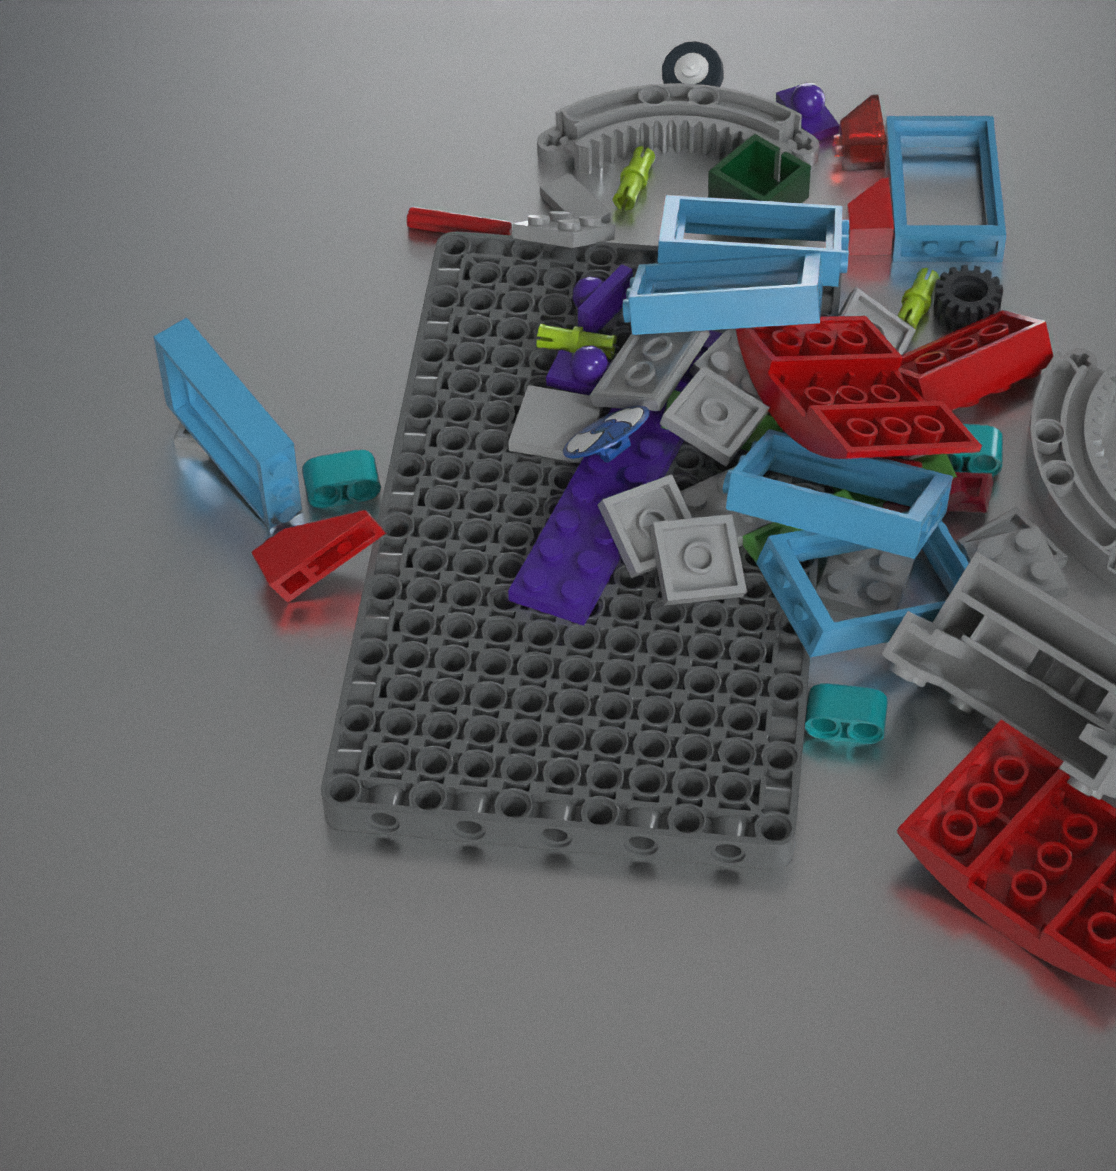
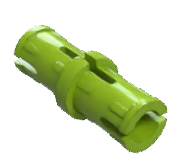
(634, 178)
(918, 297)
(573, 339)

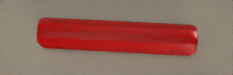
(448, 222)

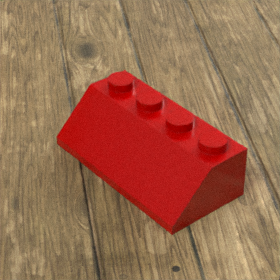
(979, 359)

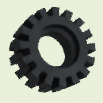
(969, 284)

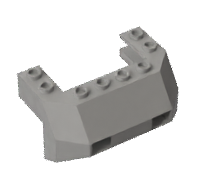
(1047, 702)

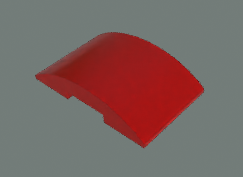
(843, 393)
(1025, 852)

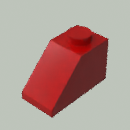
(871, 221)

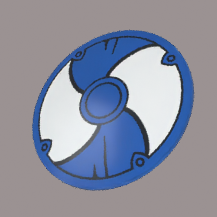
(606, 432)

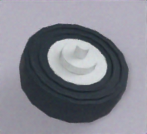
(693, 64)

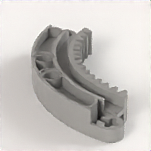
(670, 117)
(1068, 459)

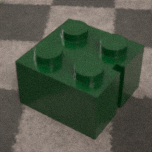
(753, 172)

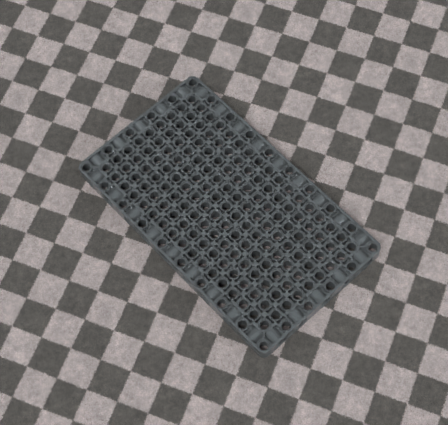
(463, 666)

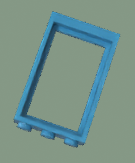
(756, 220)
(946, 242)
(725, 294)
(229, 423)
(832, 515)
(806, 611)

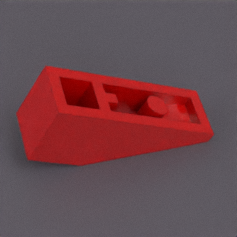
(311, 551)

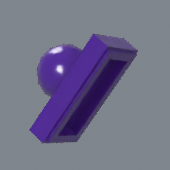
(810, 103)
(600, 300)
(579, 370)

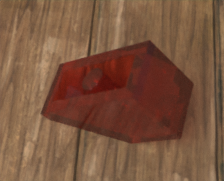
(862, 138)

